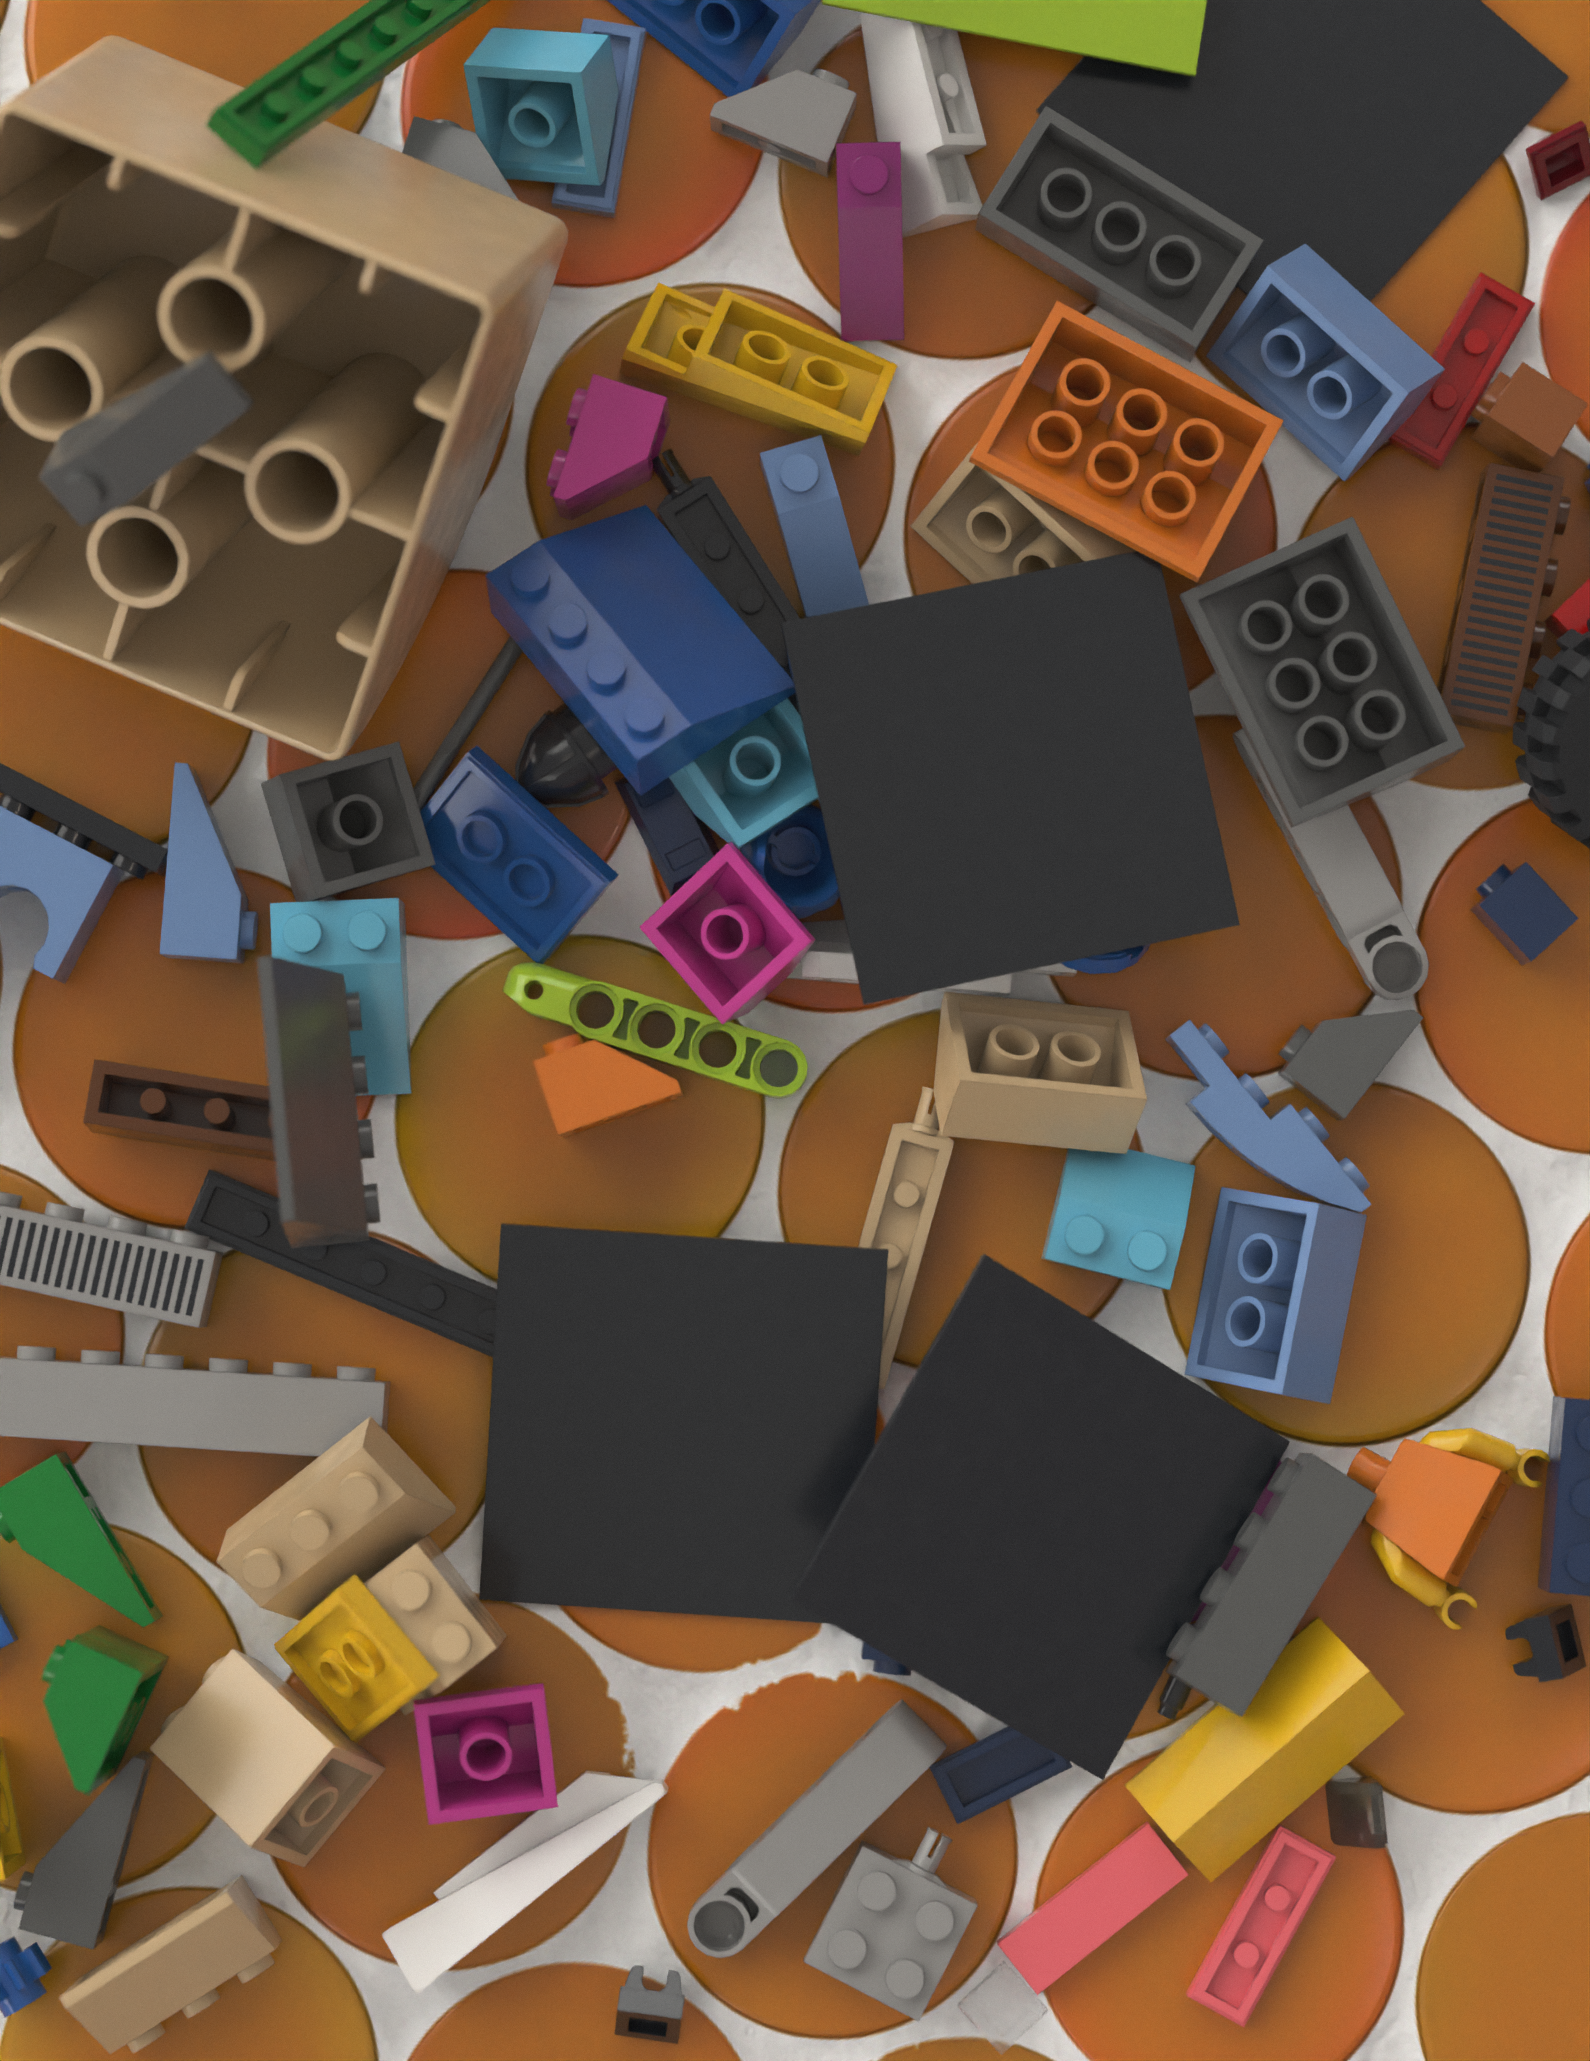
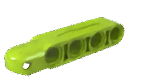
(566, 991)

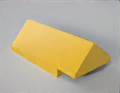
(759, 366)
(1243, 1775)

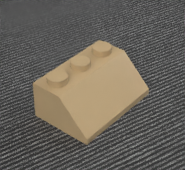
(1002, 531)
(1037, 1073)
(333, 1520)
(174, 1969)

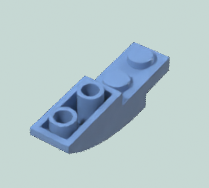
(1280, 1147)

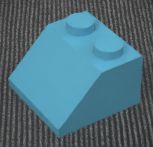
(544, 103)
(751, 777)
(1120, 1215)

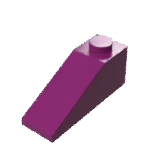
(870, 241)

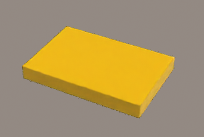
(355, 1659)

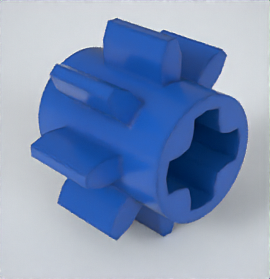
(20, 1975)

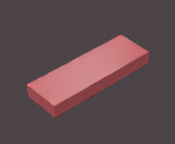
(1092, 1908)
(1260, 1925)

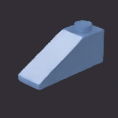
(813, 527)
(203, 893)

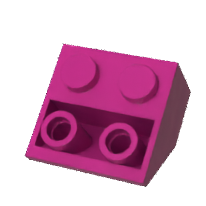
(611, 447)

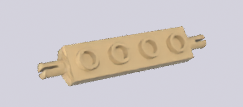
(904, 1211)

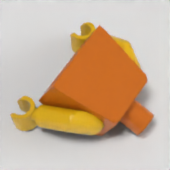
(1437, 1507)

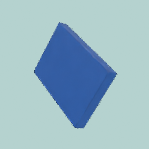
(512, 856)

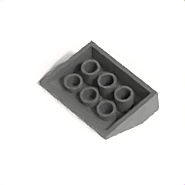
(1323, 673)
(316, 1104)

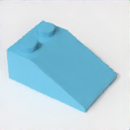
(369, 948)

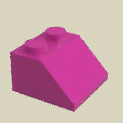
(729, 935)
(485, 1753)

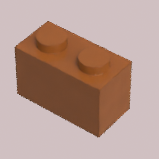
(1525, 418)

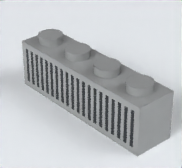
(108, 1264)

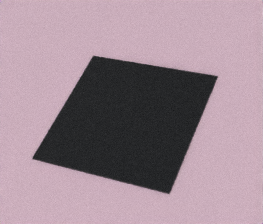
(1325, 120)
(1009, 775)
(674, 1416)
(1039, 1517)

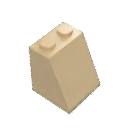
(436, 1613)
(265, 1759)

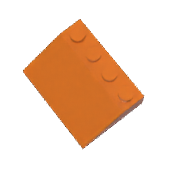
(1126, 441)

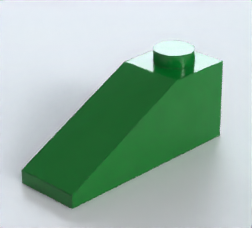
(65, 1529)

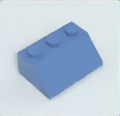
(1324, 360)
(1275, 1294)

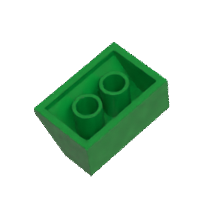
(97, 1700)

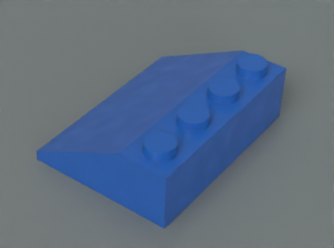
(636, 643)

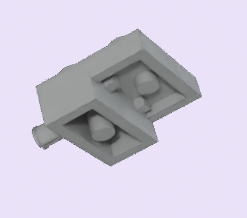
(893, 1926)

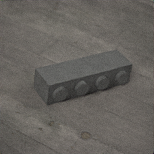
(1269, 1583)

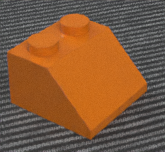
(597, 1084)

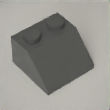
(347, 823)

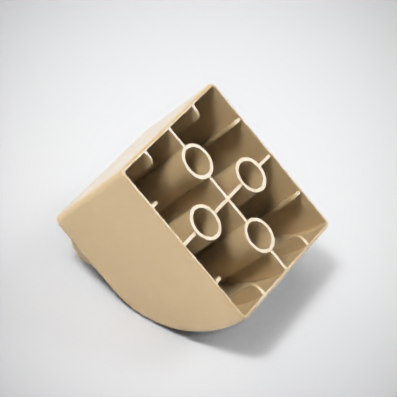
(356, 308)

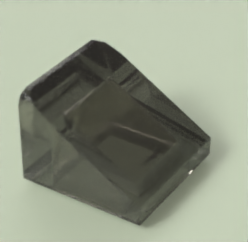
(1356, 1812)

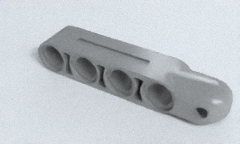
(1351, 891)
(813, 1831)

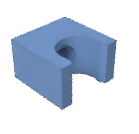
(65, 879)

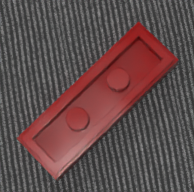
(1470, 355)

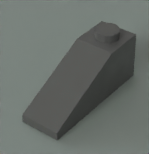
(141, 438)
(79, 1876)

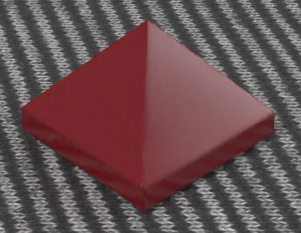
(1560, 159)

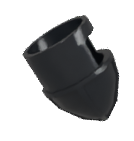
(562, 762)

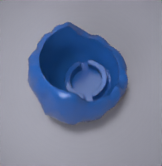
(797, 862)

